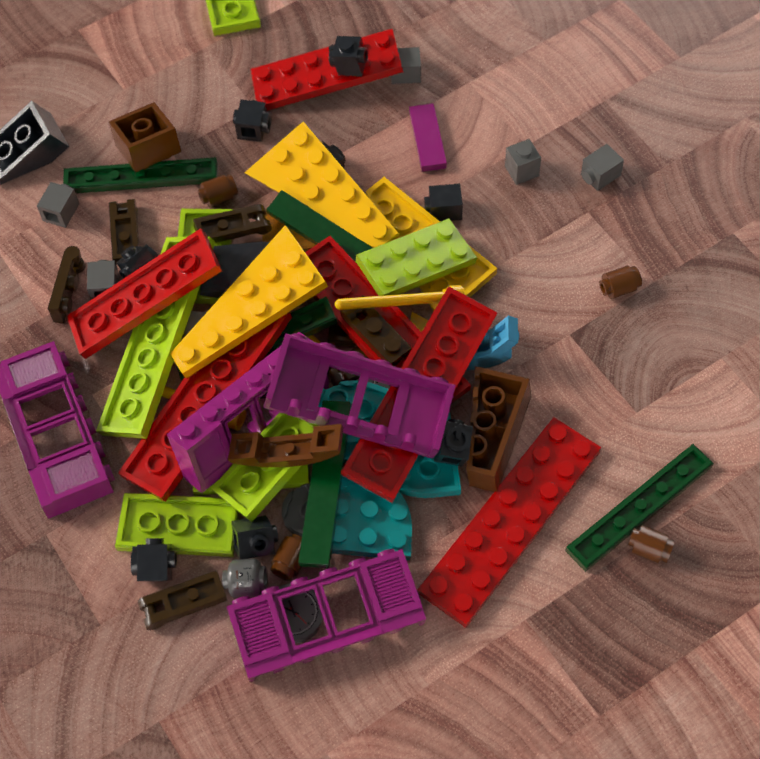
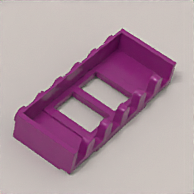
(418, 410)
(204, 437)
(73, 474)
(265, 632)

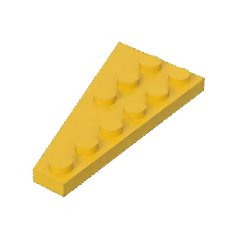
(315, 178)
(410, 217)
(263, 293)

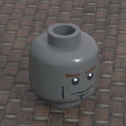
(245, 578)

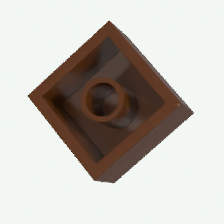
(145, 136)

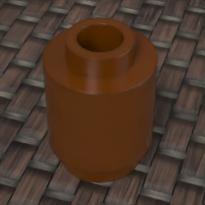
(217, 190)
(620, 281)
(651, 544)
(286, 558)

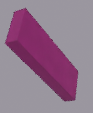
(427, 137)

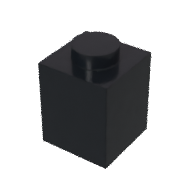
(444, 202)

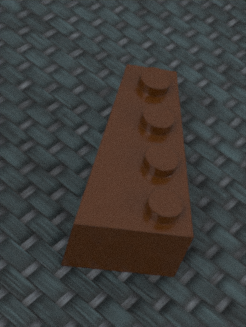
(496, 419)

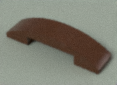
(286, 450)

